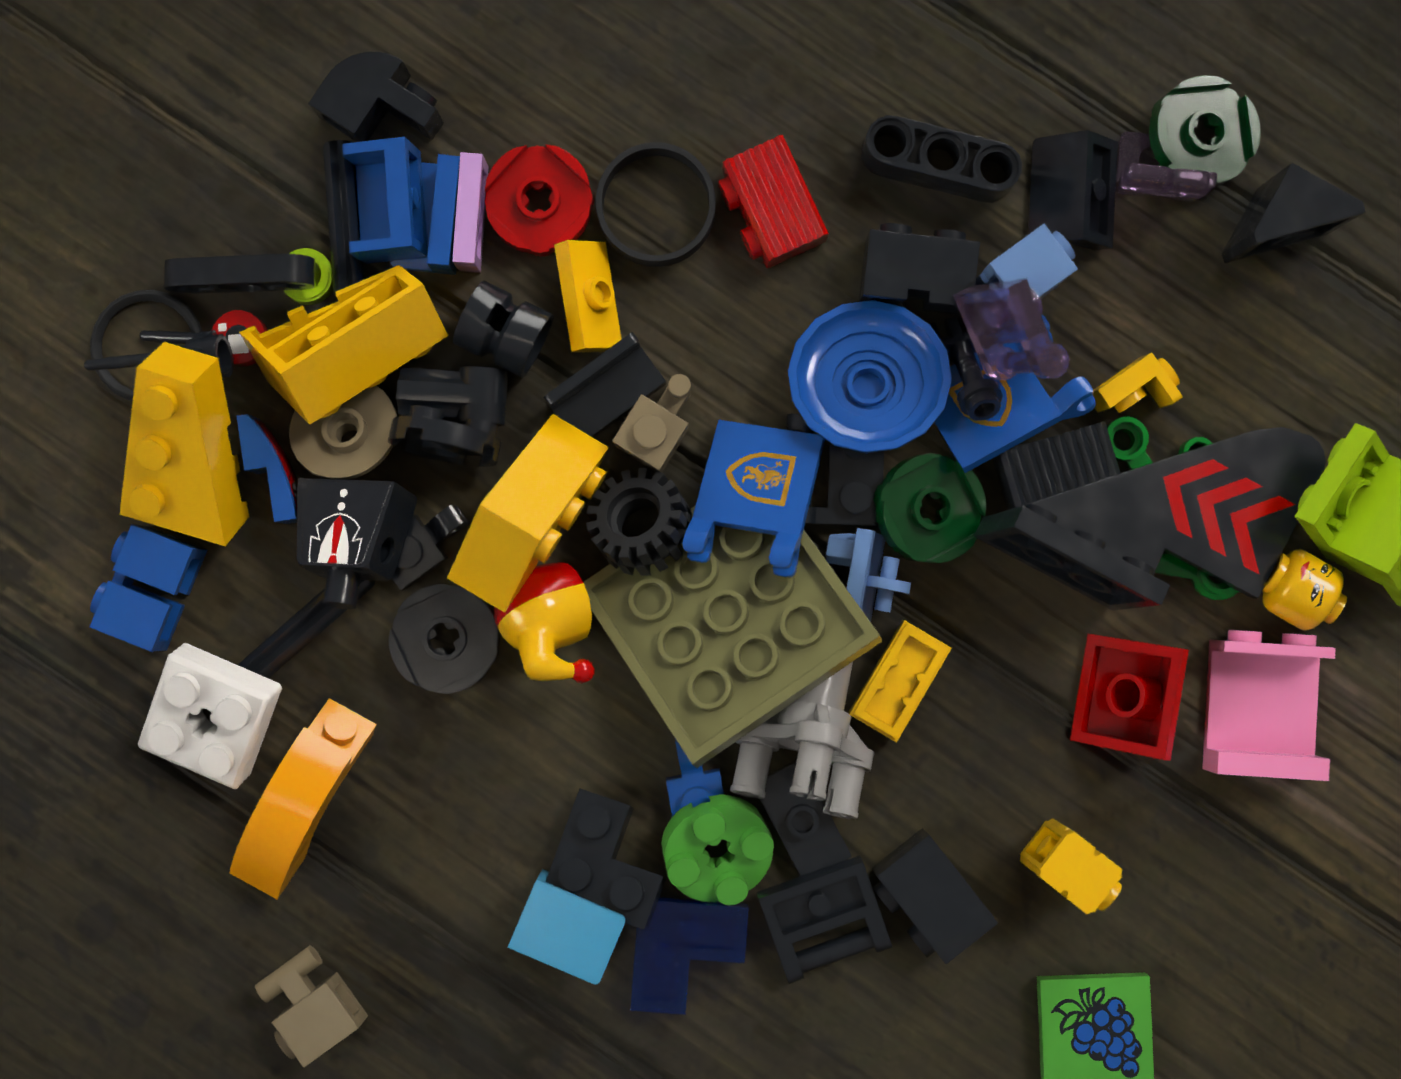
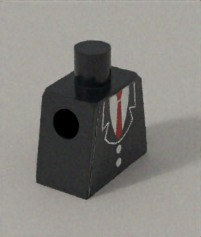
(351, 533)

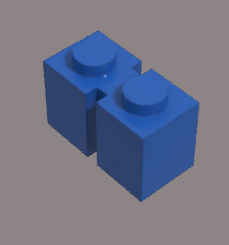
(135, 612)

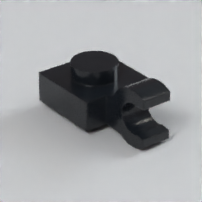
(421, 547)

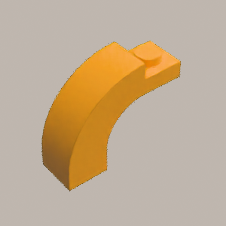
(297, 798)

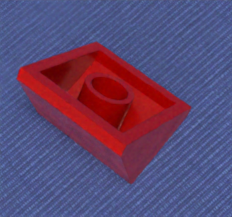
(1129, 696)

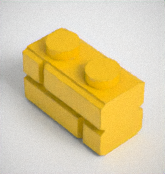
(1072, 867)

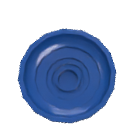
(869, 376)

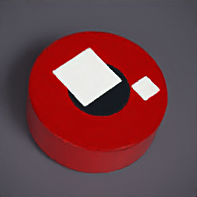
(230, 325)

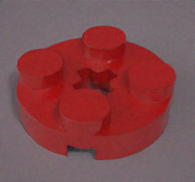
(536, 169)

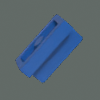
(440, 204)

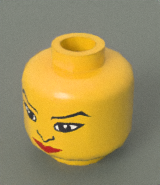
(1304, 590)

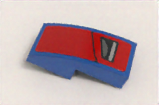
(264, 455)

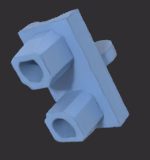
(864, 557)

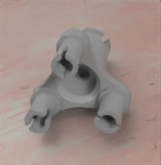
(823, 738)

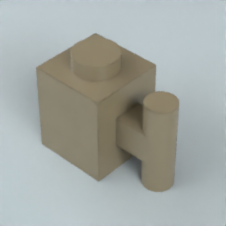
(654, 429)
(317, 1014)

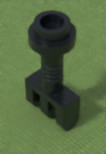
(979, 396)

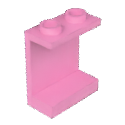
(1264, 707)

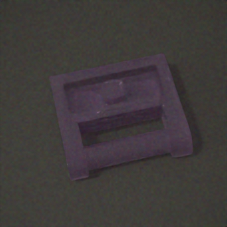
(1010, 314)

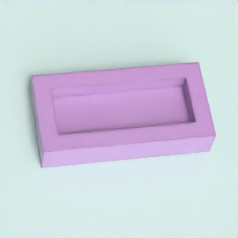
(470, 213)

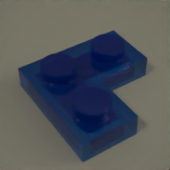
(675, 935)

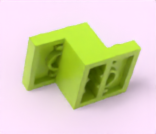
(1357, 509)

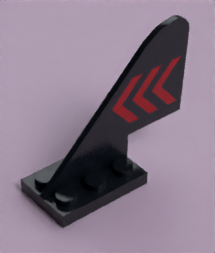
(1211, 507)

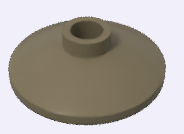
(320, 444)

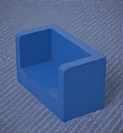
(388, 200)

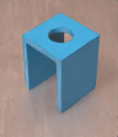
(567, 931)

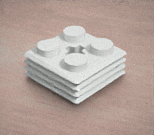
(239, 717)

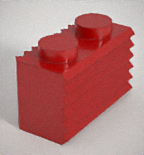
(772, 202)

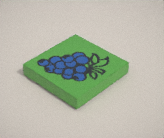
(1095, 1026)

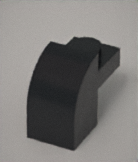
(365, 89)

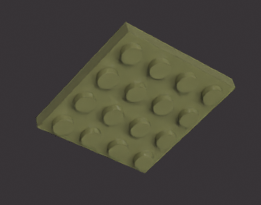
(728, 637)

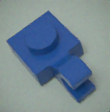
(692, 785)

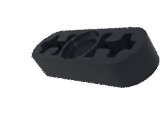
(239, 273)

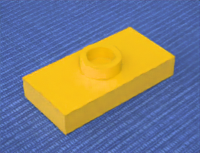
(588, 295)
(899, 680)

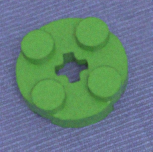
(724, 877)

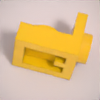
(1126, 386)

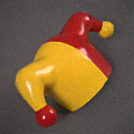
(545, 616)

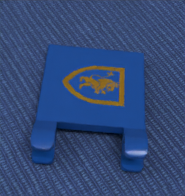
(1023, 413)
(759, 484)

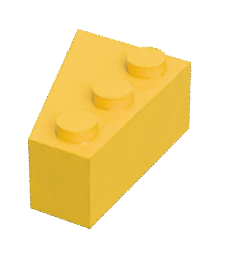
(347, 345)
(180, 448)
(526, 511)

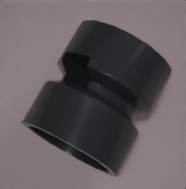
(522, 332)

